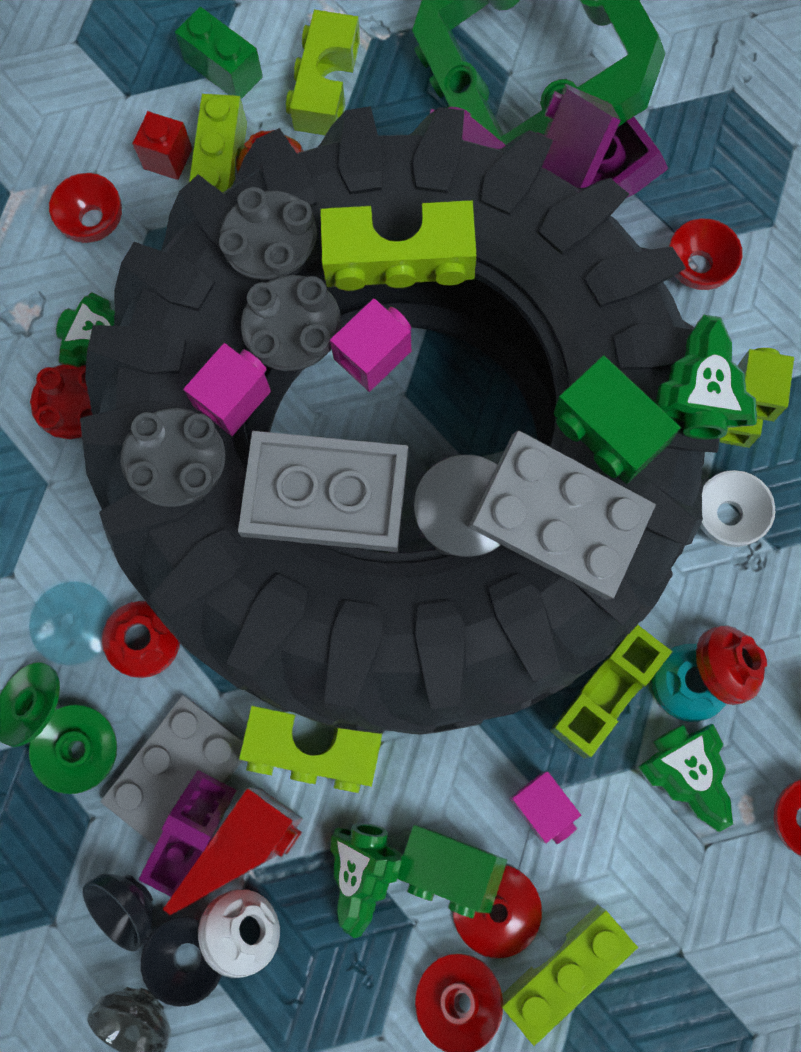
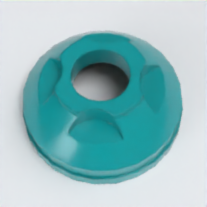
(675, 696)

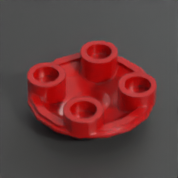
(61, 400)

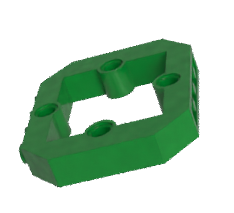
(623, 84)

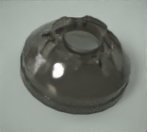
(130, 1021)

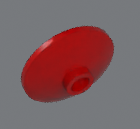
(512, 933)
(439, 1005)

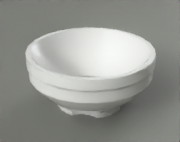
(748, 496)
(221, 938)

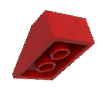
(249, 837)

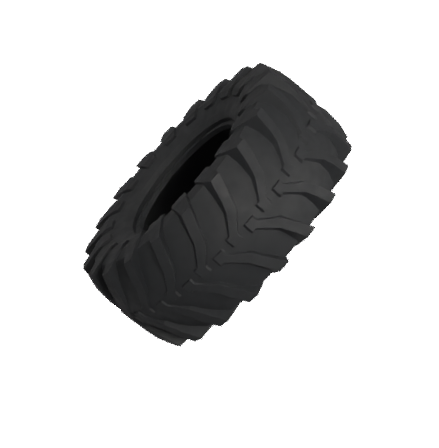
(353, 630)

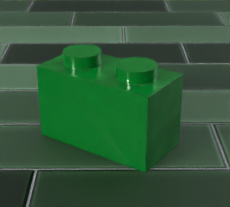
(219, 53)
(614, 420)
(452, 871)

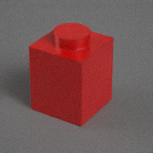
(162, 145)

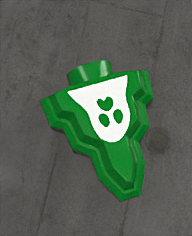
(76, 326)
(706, 385)
(692, 773)
(363, 873)

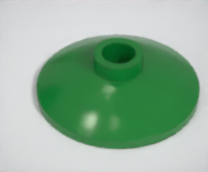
(28, 703)
(52, 750)

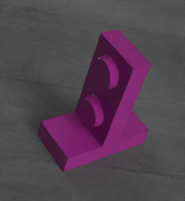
(187, 832)

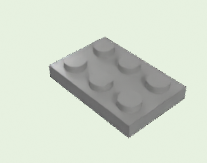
(324, 491)
(562, 515)
(166, 764)

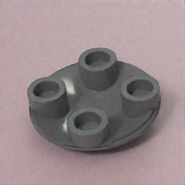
(267, 234)
(290, 322)
(172, 456)
(448, 502)

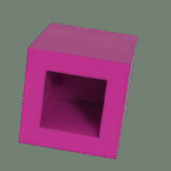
(372, 343)
(229, 388)
(546, 809)

